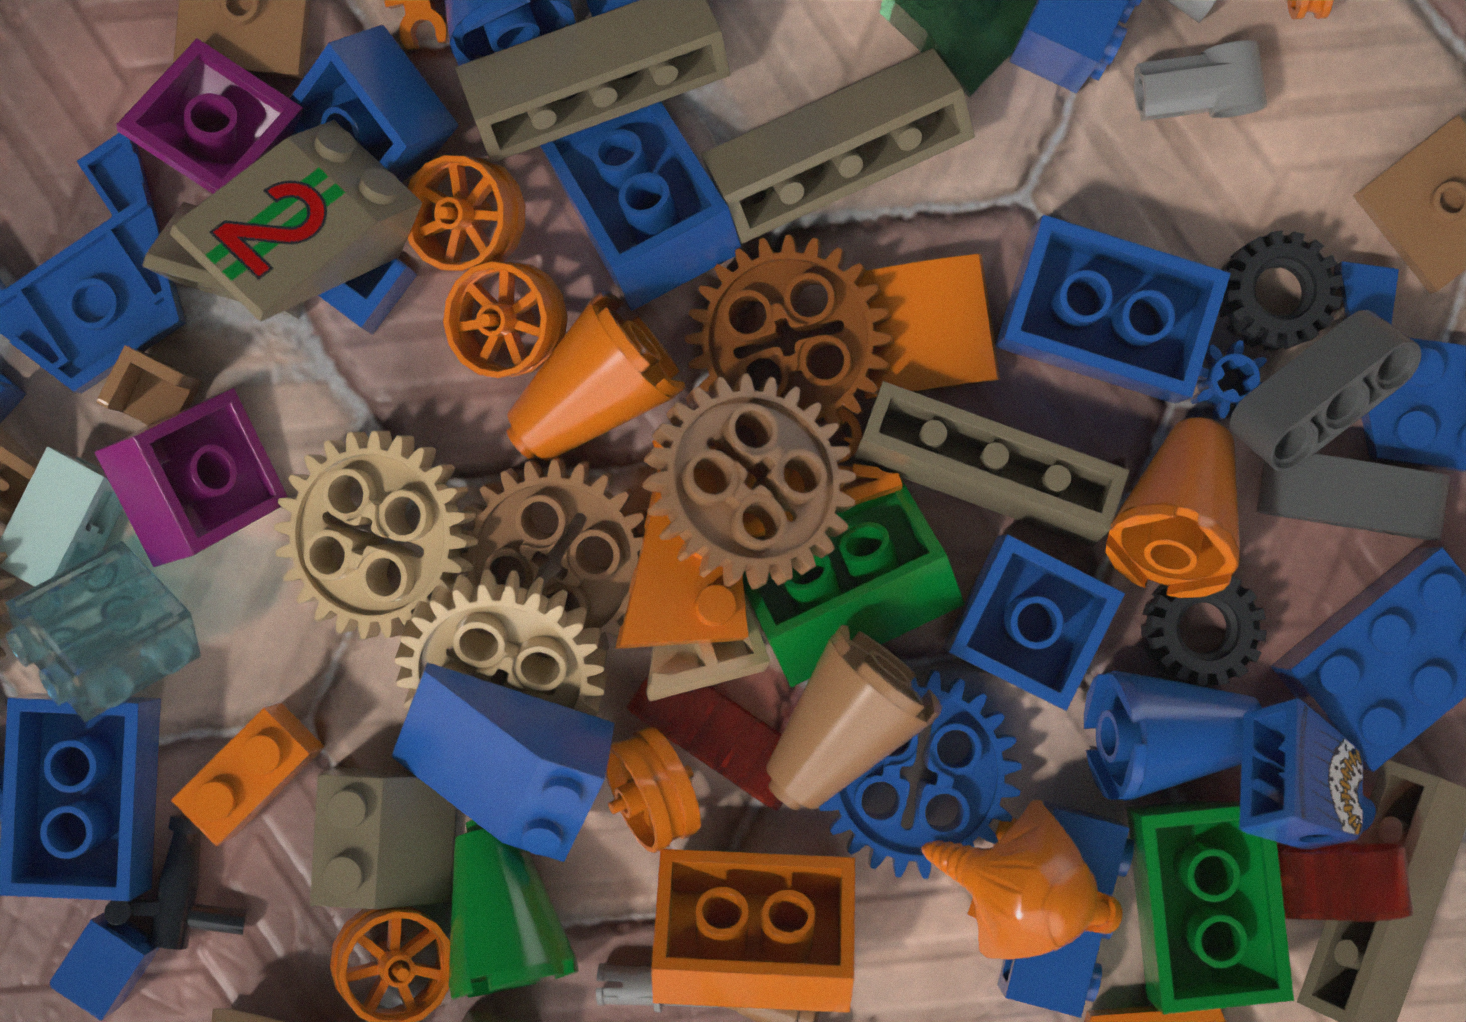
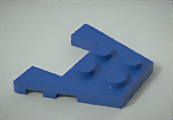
(96, 293)
(1427, 415)

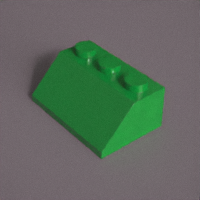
(876, 581)
(1208, 908)

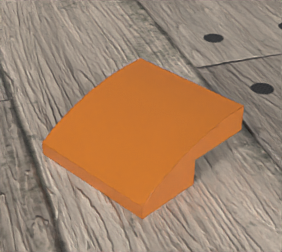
(936, 323)

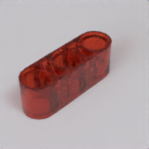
(716, 734)
(1345, 882)

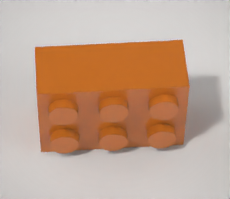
(754, 930)

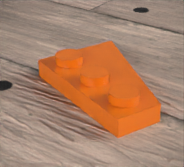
(671, 599)

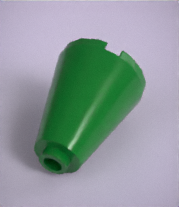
(501, 920)

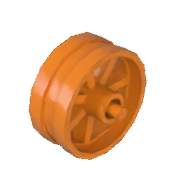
(465, 212)
(504, 318)
(652, 790)
(391, 965)

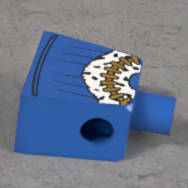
(1300, 779)

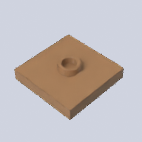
(255, 34)
(1423, 205)

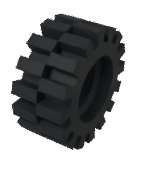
(1316, 286)
(1214, 666)

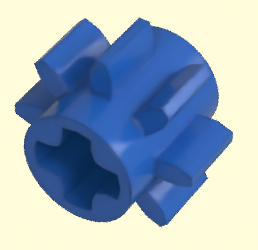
(1244, 367)

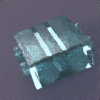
(101, 631)

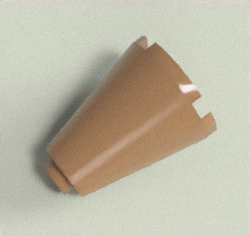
(846, 720)

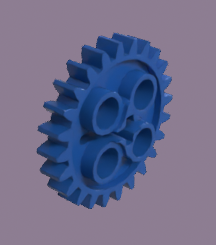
(974, 781)

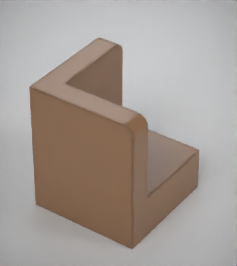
(147, 387)

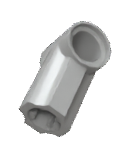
(1219, 81)

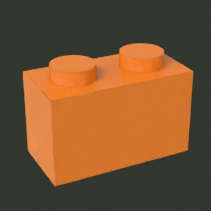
(247, 773)

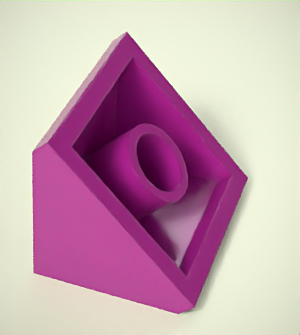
(209, 117)

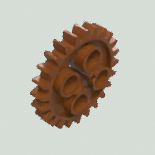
(776, 283)

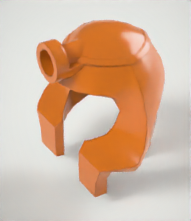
(1028, 887)

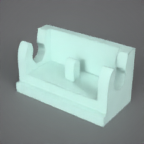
(59, 518)

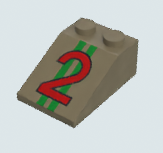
(300, 221)

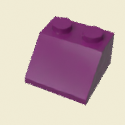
(192, 478)

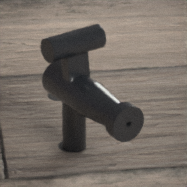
(175, 905)

